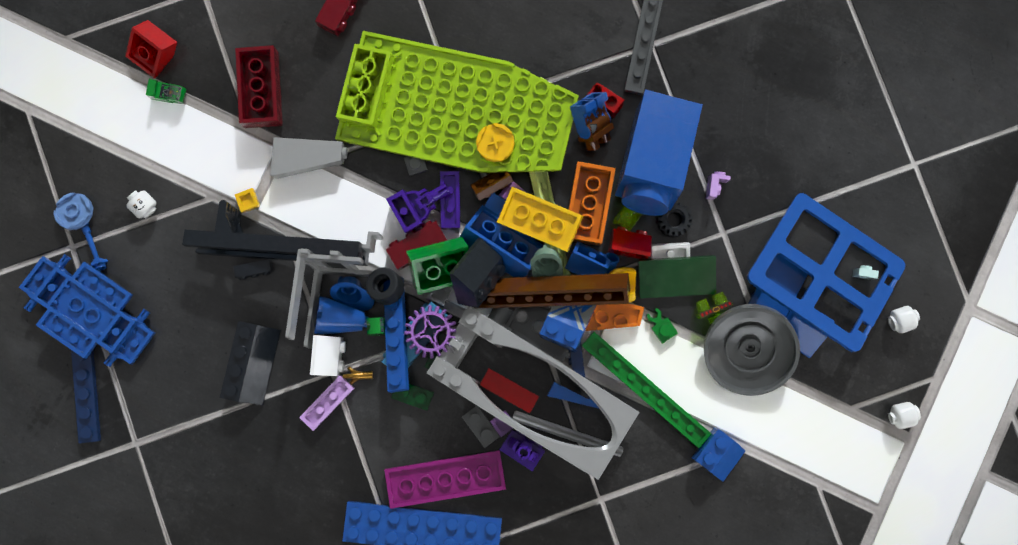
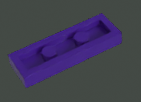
(450, 203)

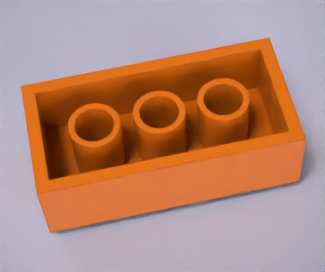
(591, 199)

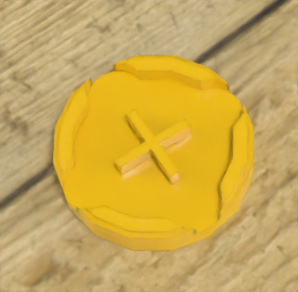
(495, 142)

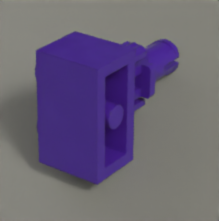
(413, 208)
(522, 449)

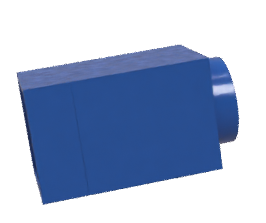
(658, 153)

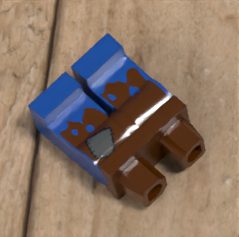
(592, 120)

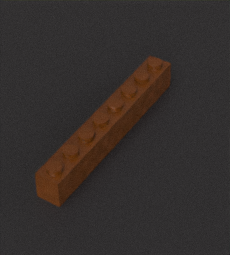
(559, 291)

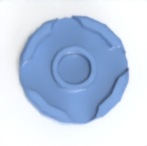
(73, 211)

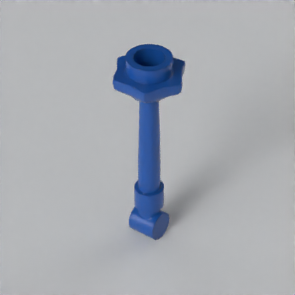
(97, 263)

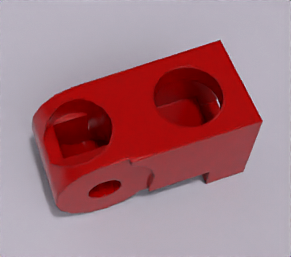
(613, 103)

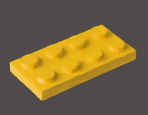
(540, 219)

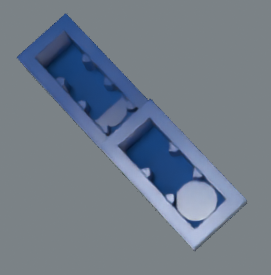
(560, 392)

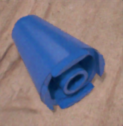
(338, 318)

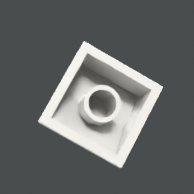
(327, 355)

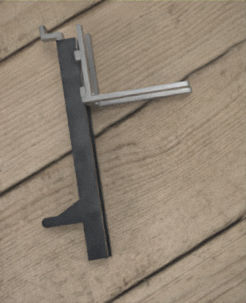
(315, 252)

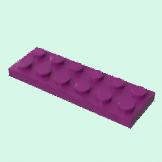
(445, 479)

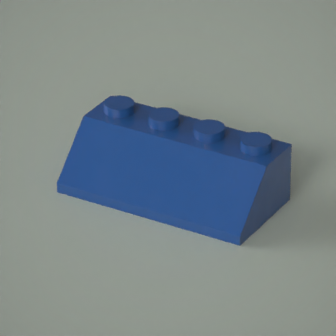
(512, 245)

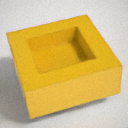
(247, 200)

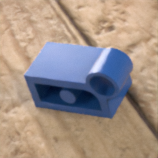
(589, 261)

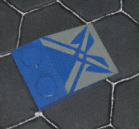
(567, 325)

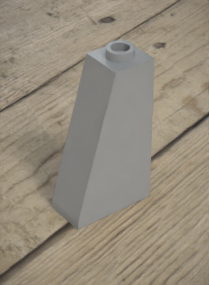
(305, 155)

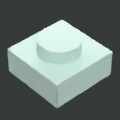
(865, 272)

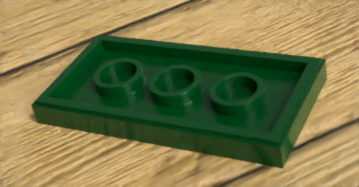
(677, 276)

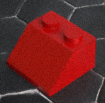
(150, 48)
(630, 244)

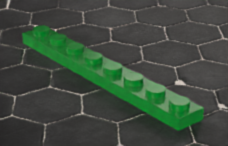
(646, 389)

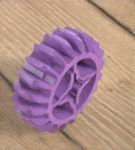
(415, 337)

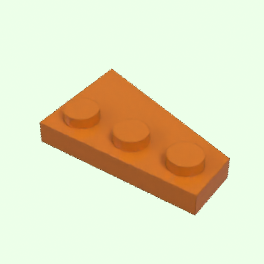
(615, 316)

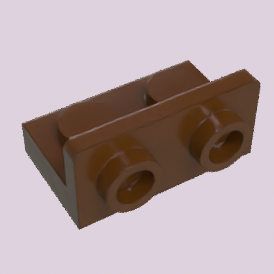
(491, 183)

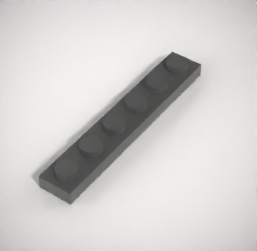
(643, 46)

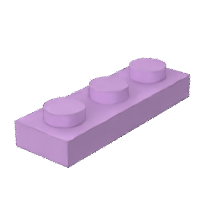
(326, 402)

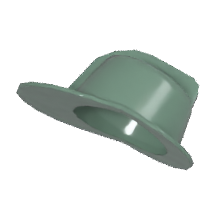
(546, 263)

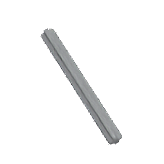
(561, 431)

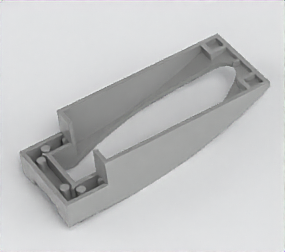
(445, 370)

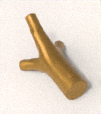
(357, 375)

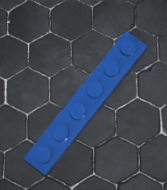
(396, 344)

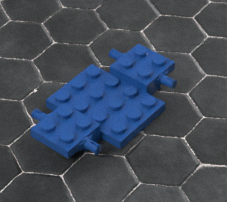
(86, 310)

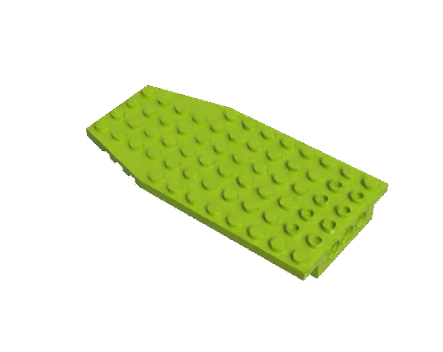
(438, 99)

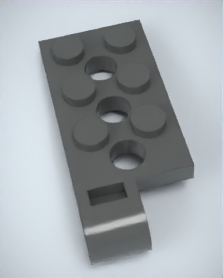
(508, 320)

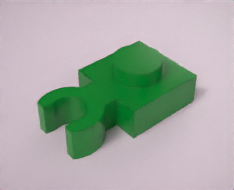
(663, 328)

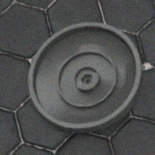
(751, 349)

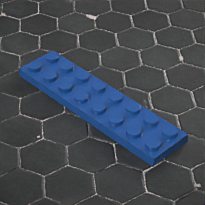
(411, 526)

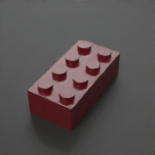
(258, 86)

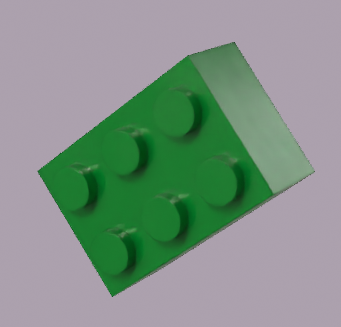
(433, 263)

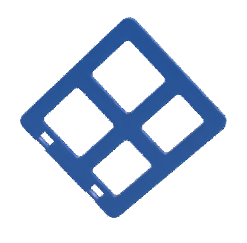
(824, 275)

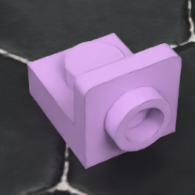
(713, 185)

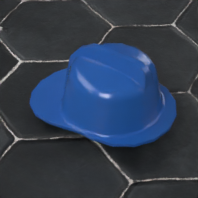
(350, 292)

